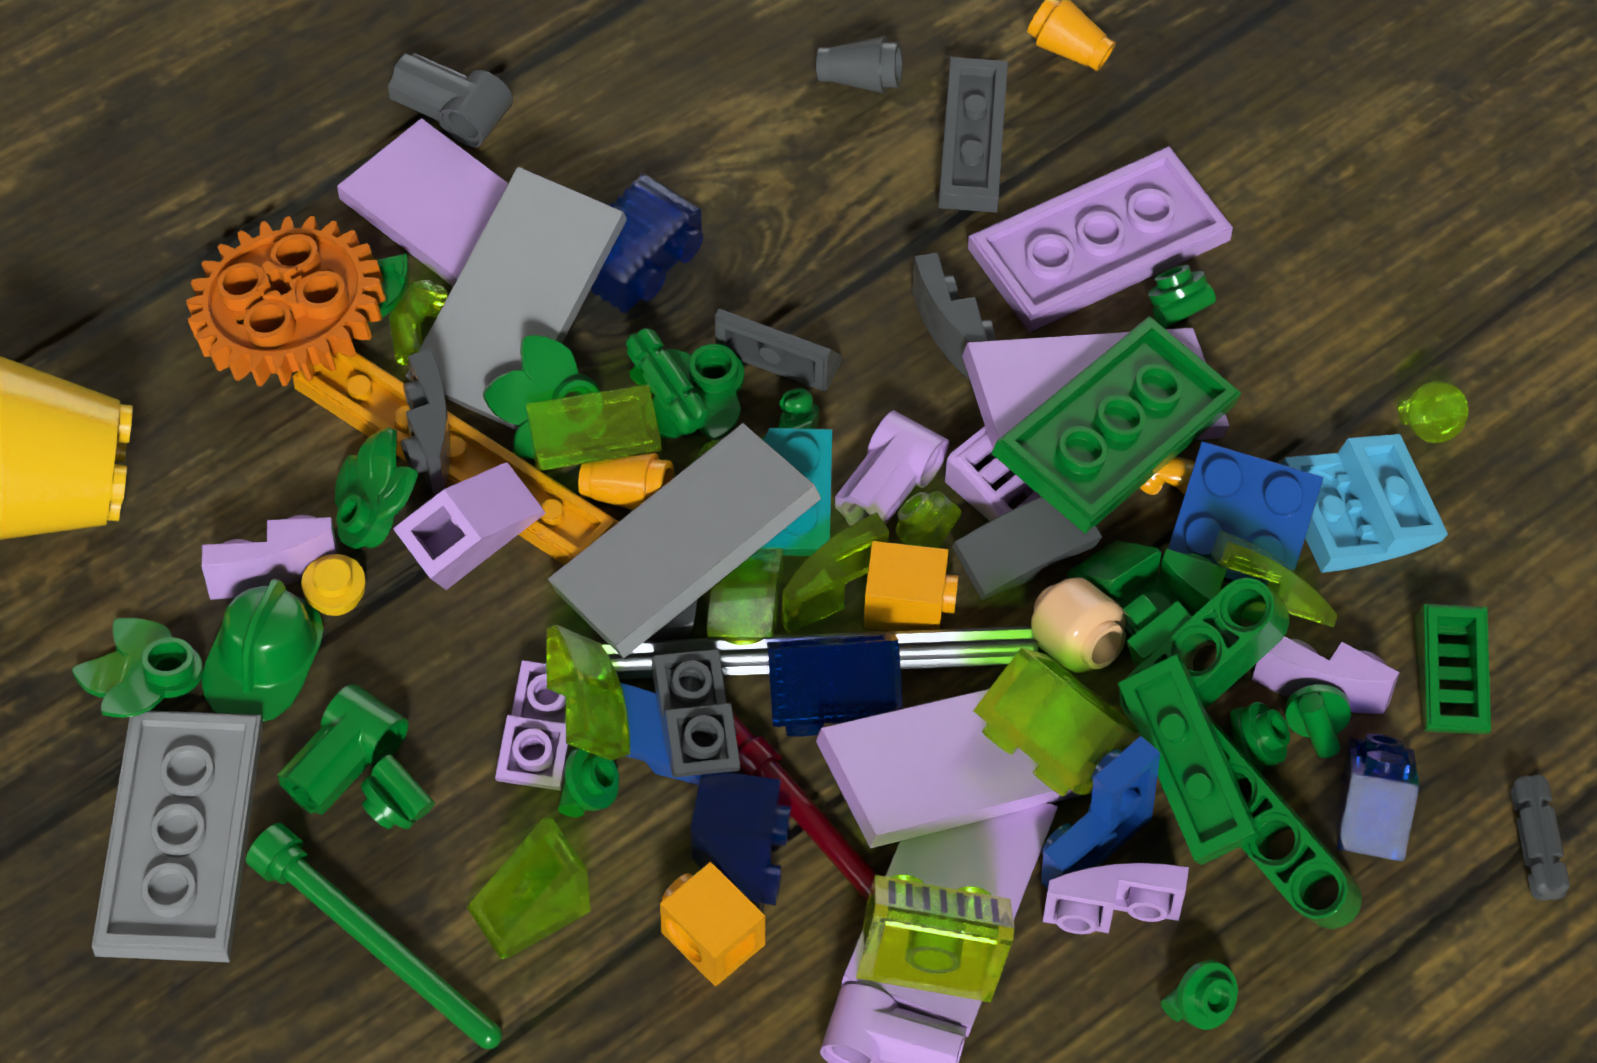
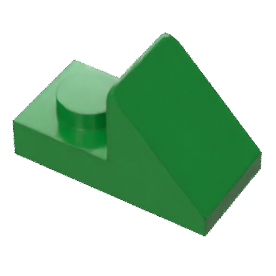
(1124, 574)

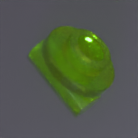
(1435, 411)
(927, 519)

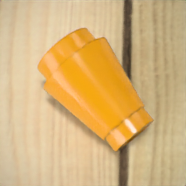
(1070, 33)
(625, 480)

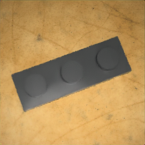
(973, 135)

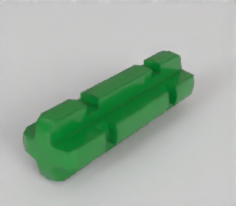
(667, 381)

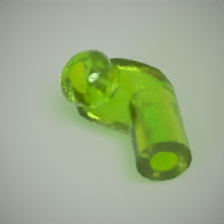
(419, 301)

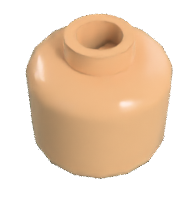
(1078, 625)

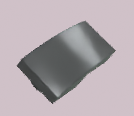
(947, 318)
(427, 421)
(1019, 546)
(695, 713)

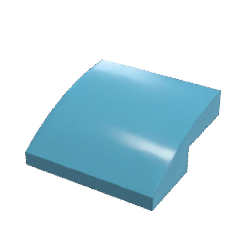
(1368, 504)

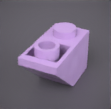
(468, 523)

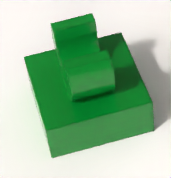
(1151, 627)

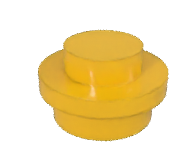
(333, 584)

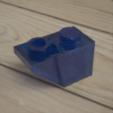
(1377, 797)
(736, 830)

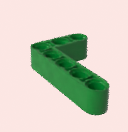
(1238, 652)

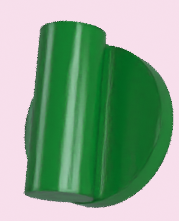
(1180, 295)
(1319, 714)
(1260, 734)
(588, 783)
(394, 795)
(1203, 996)

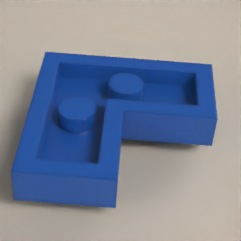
(1118, 809)

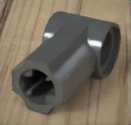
(462, 104)

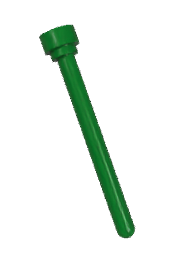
(280, 857)

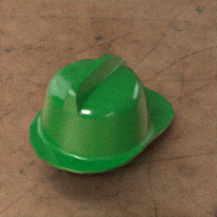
(262, 652)

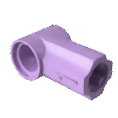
(896, 461)
(873, 1029)

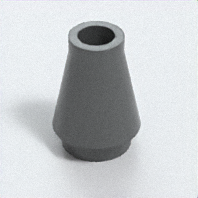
(862, 64)

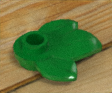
(545, 375)
(717, 394)
(371, 491)
(142, 670)

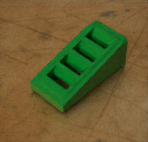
(1453, 620)

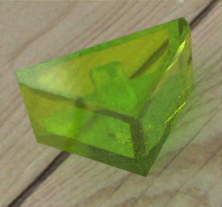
(533, 892)

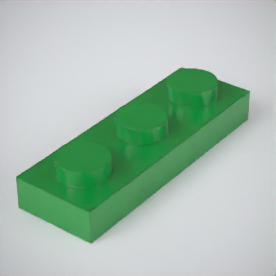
(1191, 760)

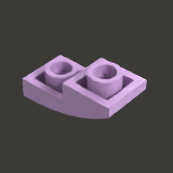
(285, 556)
(1356, 673)
(535, 733)
(1087, 897)

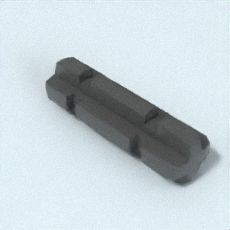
(1540, 838)

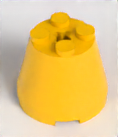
(58, 453)

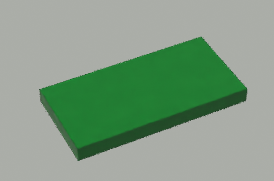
(1116, 424)

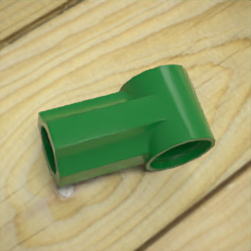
(353, 734)

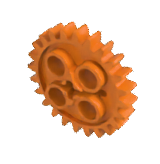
(286, 301)

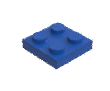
(1246, 499)

